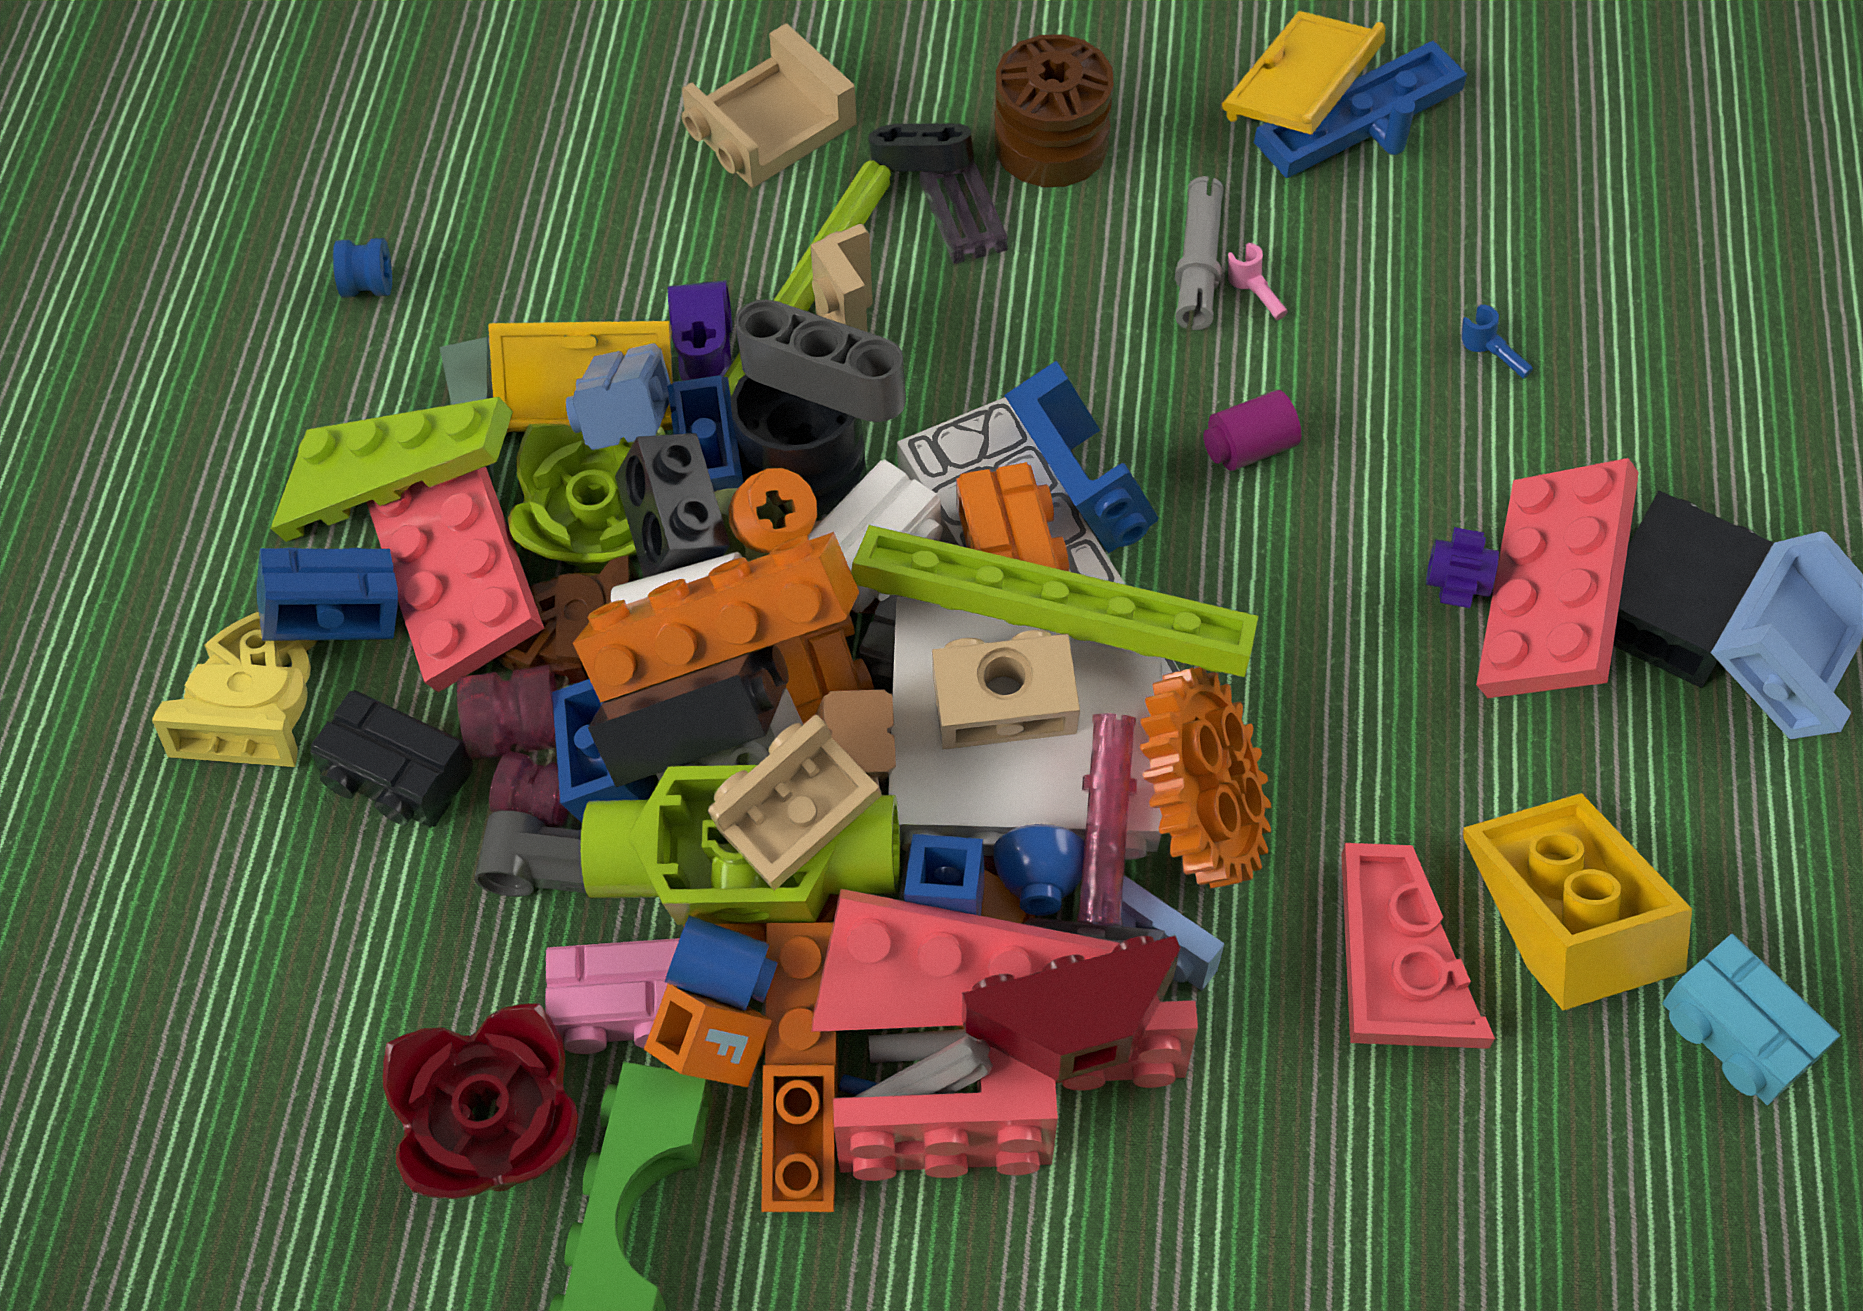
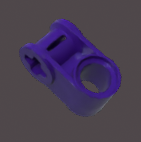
(701, 328)

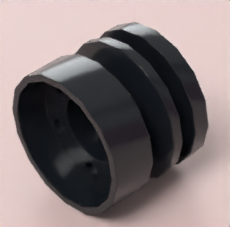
(800, 437)

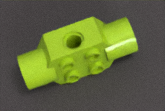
(678, 854)

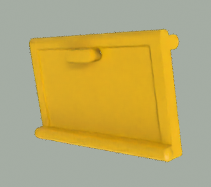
(1304, 72)
(539, 366)

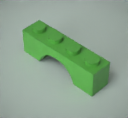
(653, 1129)

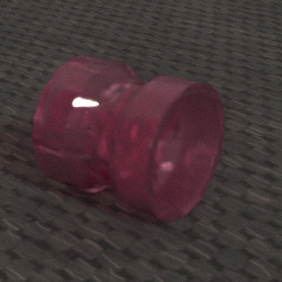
(527, 789)

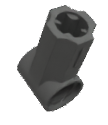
(527, 854)

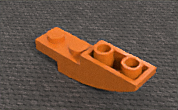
(798, 1076)

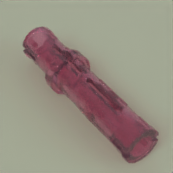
(1107, 819)

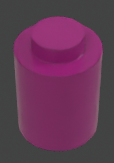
(1252, 430)

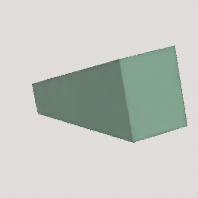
(468, 373)

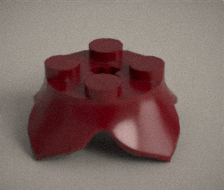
(441, 1076)

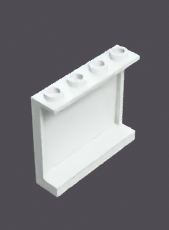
(1014, 783)

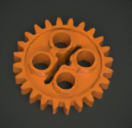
(1206, 777)

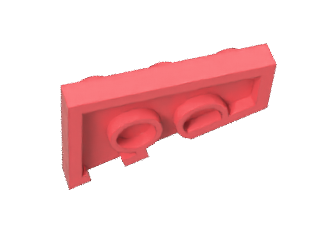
(1398, 958)

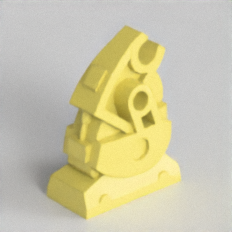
(239, 700)

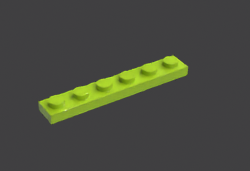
(1055, 600)

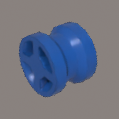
(362, 267)

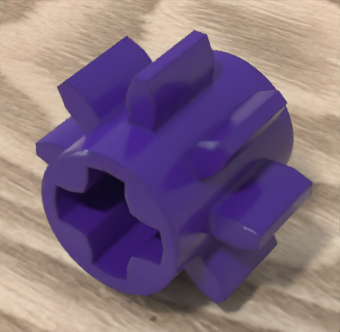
(1462, 567)

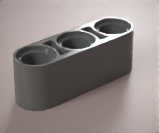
(821, 360)

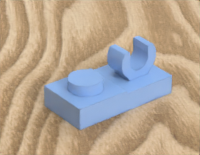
(1198, 949)

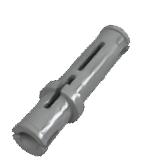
(1198, 270)

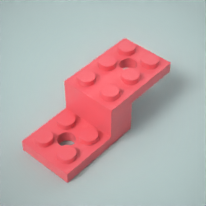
(1006, 1122)

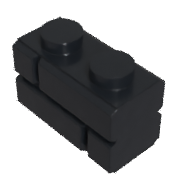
(390, 759)

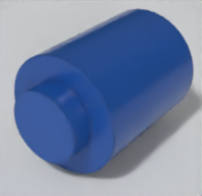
(721, 964)

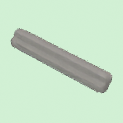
(940, 1072)

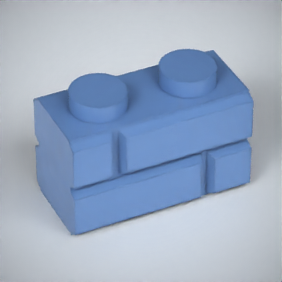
(620, 397)

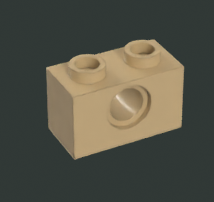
(977, 716)

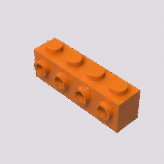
(717, 616)

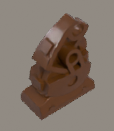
(564, 613)

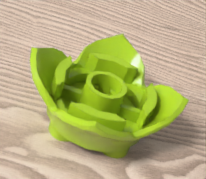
(558, 484)

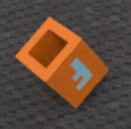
(707, 1037)

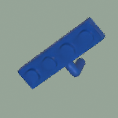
(1373, 105)

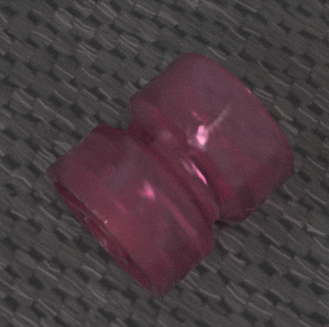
(507, 712)

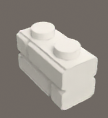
(886, 501)

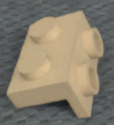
(843, 276)
(792, 801)

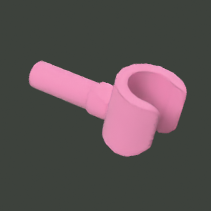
(1249, 276)

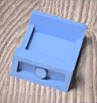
(1797, 634)

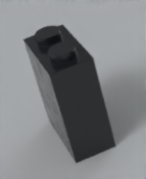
(1683, 586)
(690, 715)

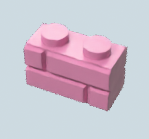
(606, 991)

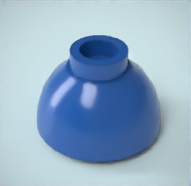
(1039, 865)

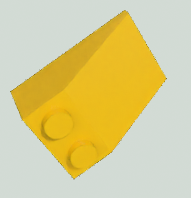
(1580, 901)

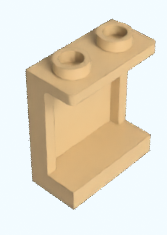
(773, 110)

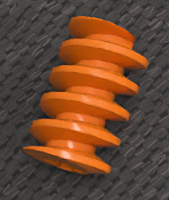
(784, 489)

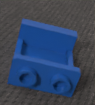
(1059, 423)

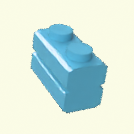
(1748, 1020)

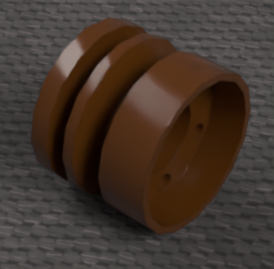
(1053, 110)

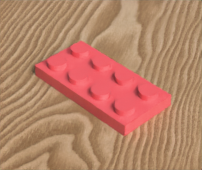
(456, 575)
(1559, 580)

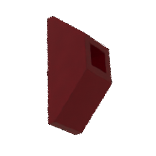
(1075, 1010)

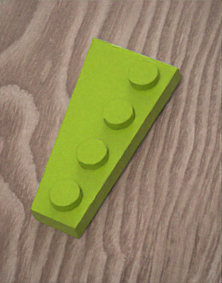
(384, 457)

